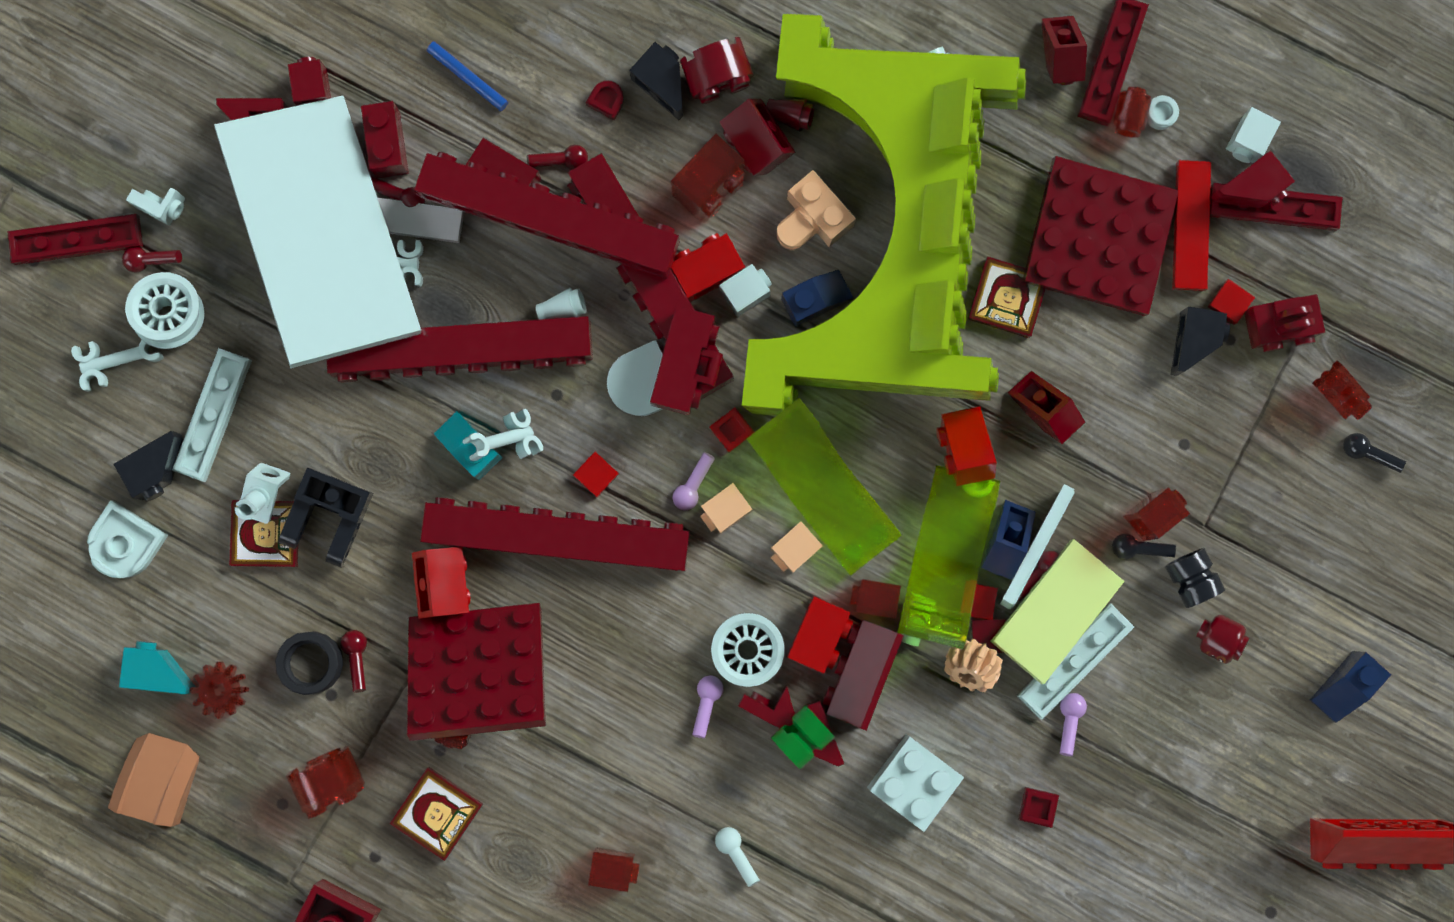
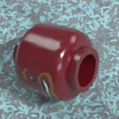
(1222, 639)

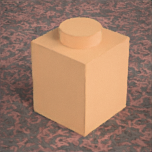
(725, 509)
(795, 548)

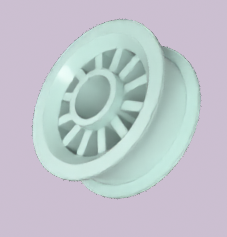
(168, 283)
(749, 679)

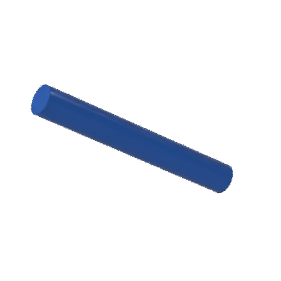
(467, 76)

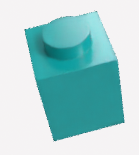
(452, 435)
(152, 670)

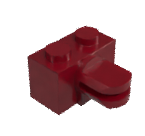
(1284, 322)

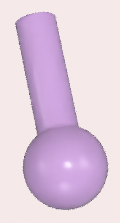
(686, 496)
(709, 690)
(1072, 707)

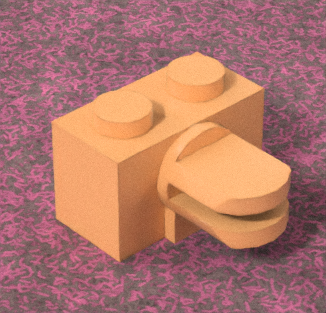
(815, 213)

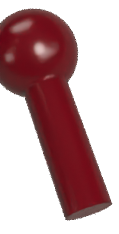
(572, 157)
(407, 196)
(137, 259)
(1044, 563)
(354, 644)

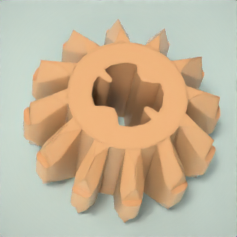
(973, 666)

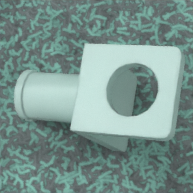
(260, 493)

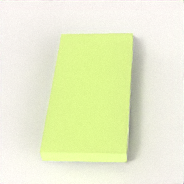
(1057, 611)

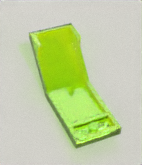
(823, 487)
(947, 559)

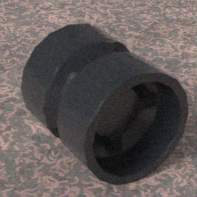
(1195, 578)

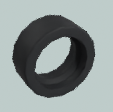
(284, 656)

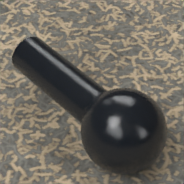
(1359, 446)
(1126, 547)

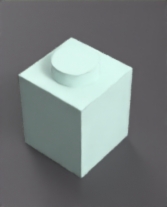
(1252, 136)
(746, 289)

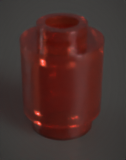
(1132, 112)

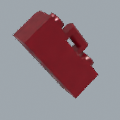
(677, 375)

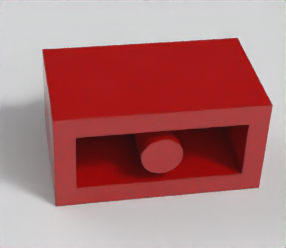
(707, 266)
(967, 446)
(440, 582)
(819, 635)

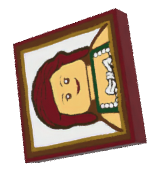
(1004, 300)
(257, 543)
(436, 813)

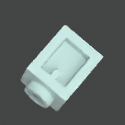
(162, 209)

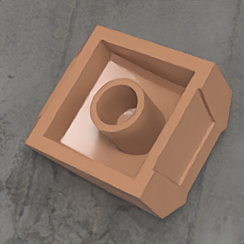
(155, 780)

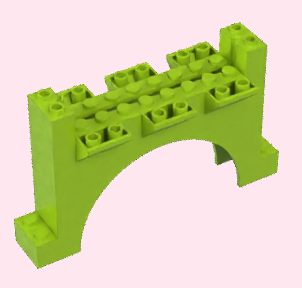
(908, 318)

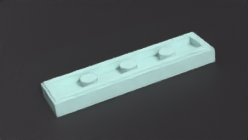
(212, 415)
(1037, 547)
(1090, 649)

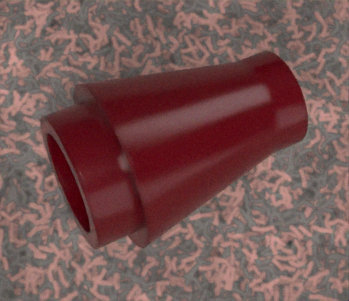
(792, 113)

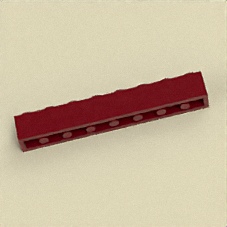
(547, 214)
(658, 295)
(472, 348)
(555, 536)

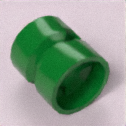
(802, 737)

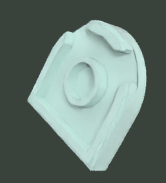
(633, 379)
(123, 542)

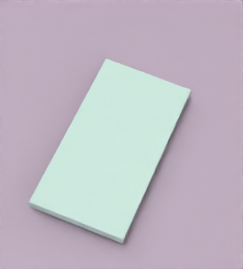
(317, 231)

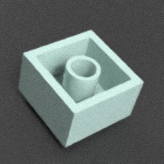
(915, 782)

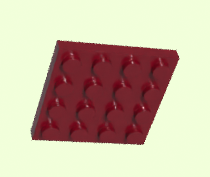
(1100, 236)
(475, 672)

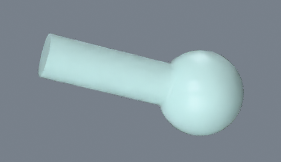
(729, 842)

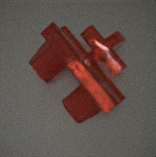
(1343, 392)

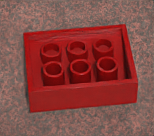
(1382, 842)

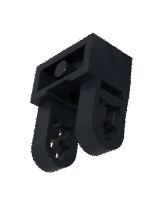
(335, 496)

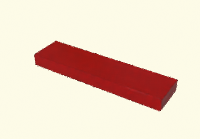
(1191, 225)

